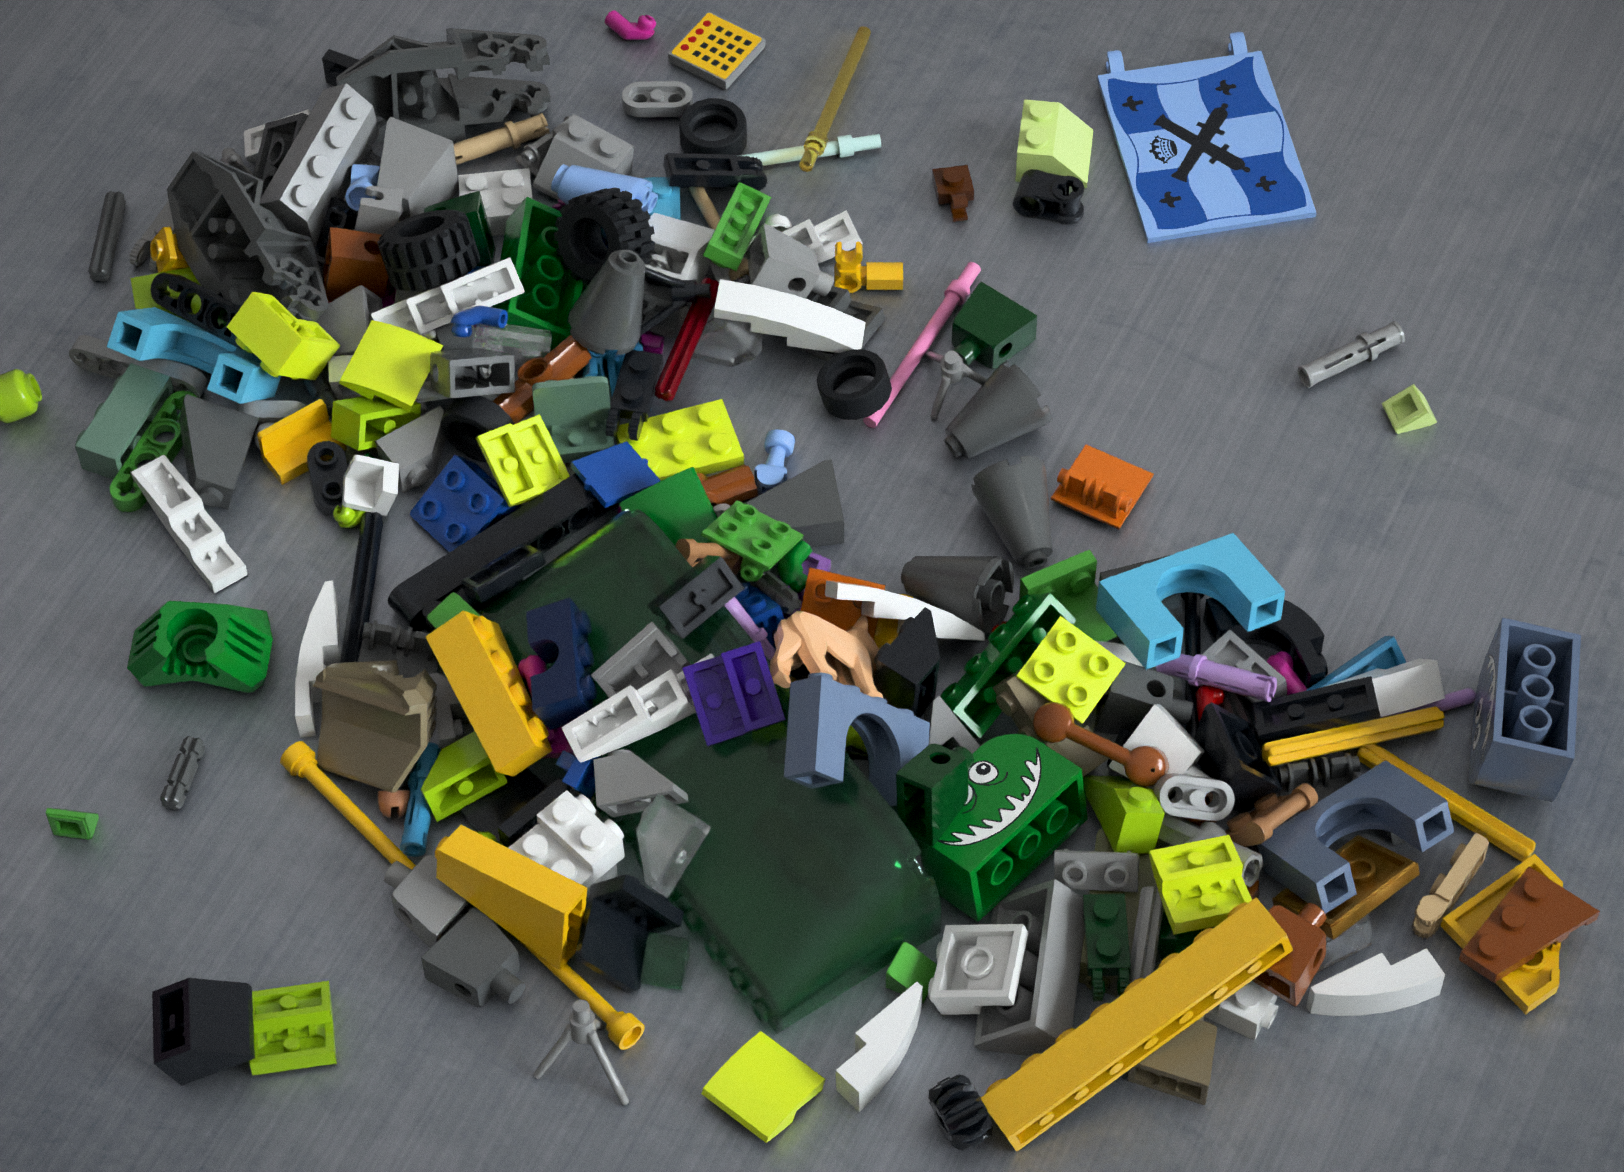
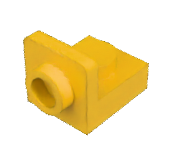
(166, 252)

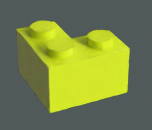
(281, 340)

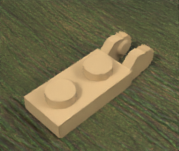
(1450, 887)

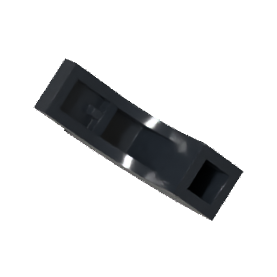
(1292, 634)

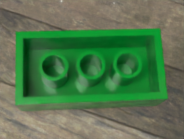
(546, 283)

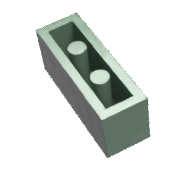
(122, 420)

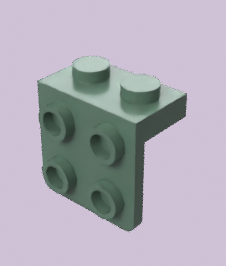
(575, 414)

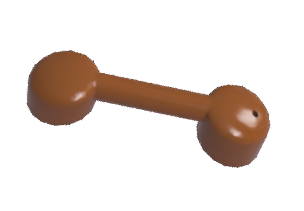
(1055, 723)

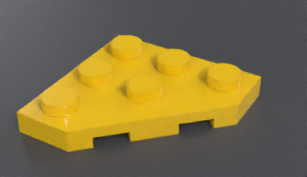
(1534, 980)

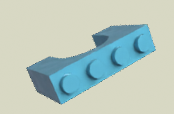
(161, 335)
(1215, 568)

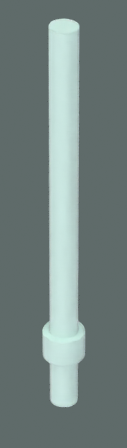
(842, 146)

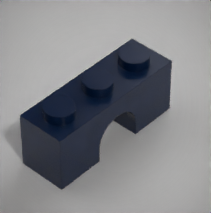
(561, 635)

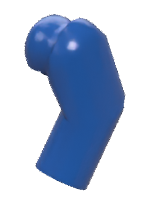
(476, 315)

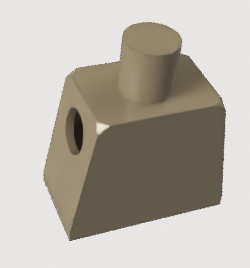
(1181, 1065)

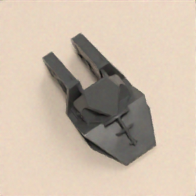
(404, 82)
(238, 243)

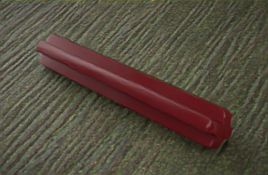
(685, 344)

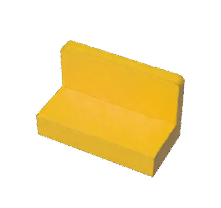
(288, 441)

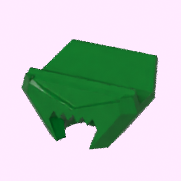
(204, 645)

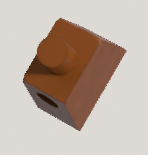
(353, 261)
(1296, 970)

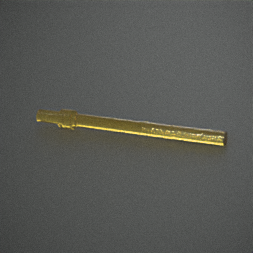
(817, 139)

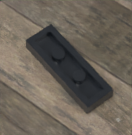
(1316, 710)

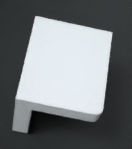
(370, 484)

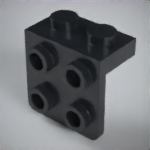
(513, 807)
(617, 928)

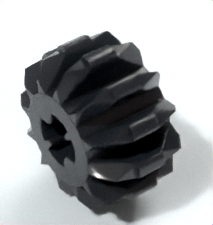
(960, 1112)

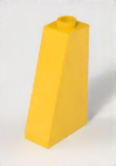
(514, 892)

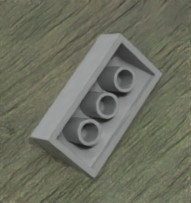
(321, 160)
(1048, 971)

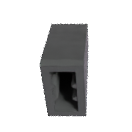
(215, 448)
(807, 505)

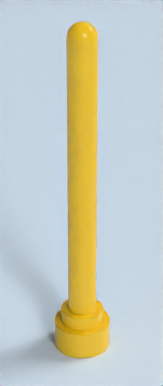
(301, 761)
(622, 1027)

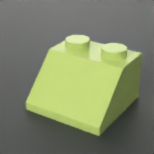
(1053, 141)

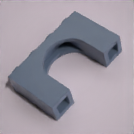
(819, 726)
(1378, 799)

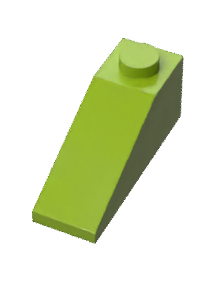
(1126, 812)

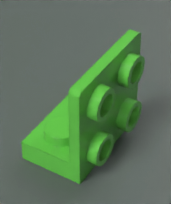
(1075, 588)

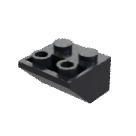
(910, 665)
(202, 1027)

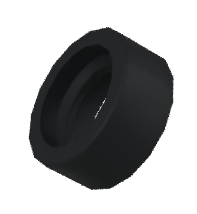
(713, 111)
(849, 365)
(470, 418)

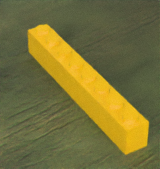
(1136, 1023)

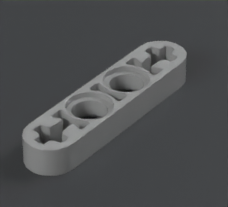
(96, 357)

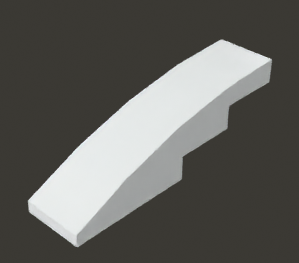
(819, 238)
(438, 305)
(790, 316)
(189, 523)
(889, 605)
(318, 650)
(631, 715)

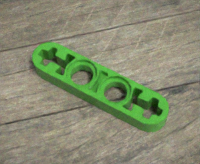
(151, 449)

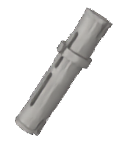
(1386, 337)

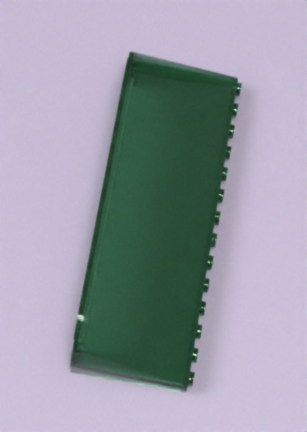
(792, 880)

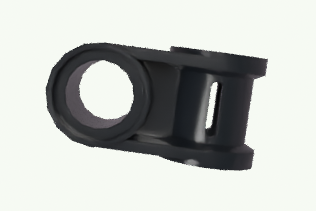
(1046, 195)

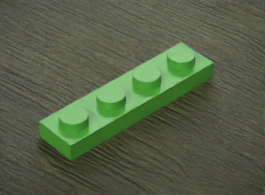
(737, 227)

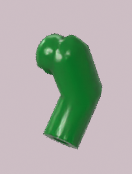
(791, 568)

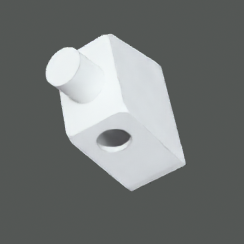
(1165, 733)

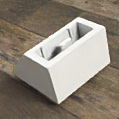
(679, 248)

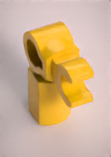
(875, 275)

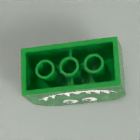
(1015, 816)

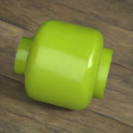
(18, 395)

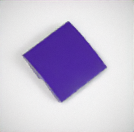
(733, 694)

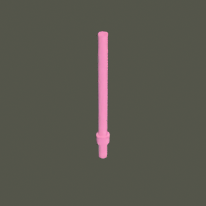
(954, 295)

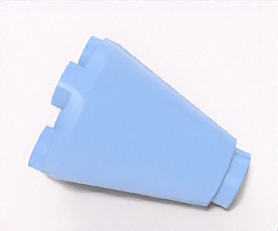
(580, 180)

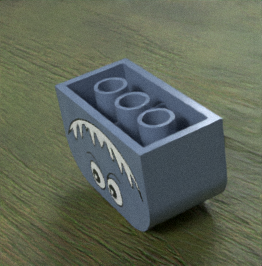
(1526, 711)

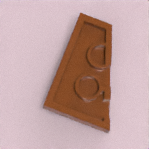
(1525, 923)

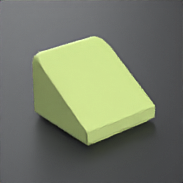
(1409, 410)

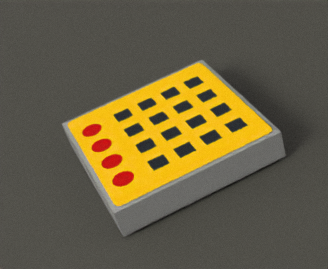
(716, 50)

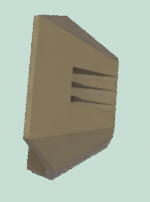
(374, 721)

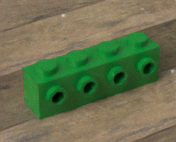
(1008, 651)

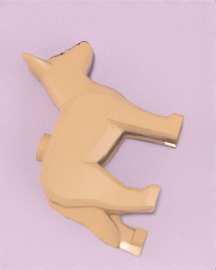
(826, 650)

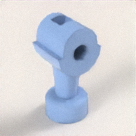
(361, 177)
(778, 445)

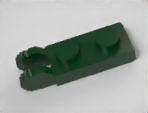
(1106, 941)

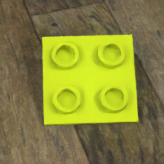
(1071, 669)

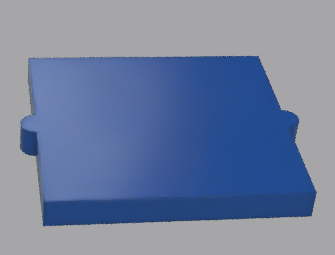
(614, 473)

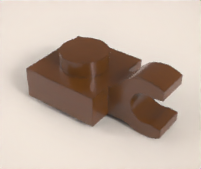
(954, 187)

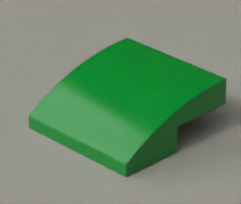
(676, 506)

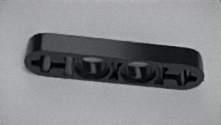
(210, 304)

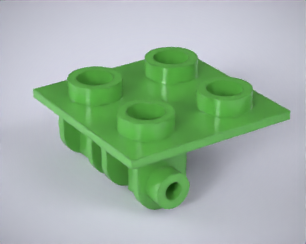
(753, 537)

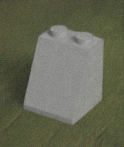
(418, 164)

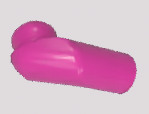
(1283, 663)

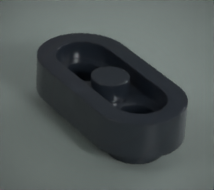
(326, 475)

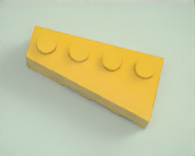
(490, 691)

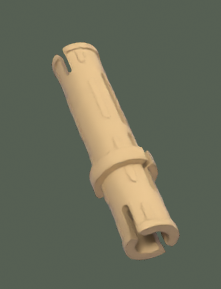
(508, 136)

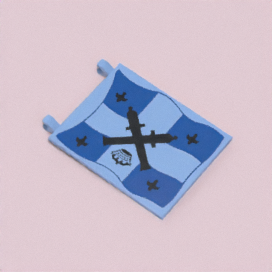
(1204, 144)

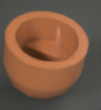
(390, 800)

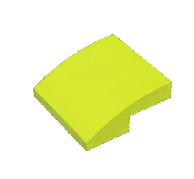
(390, 364)
(523, 460)
(1199, 882)
(763, 1086)

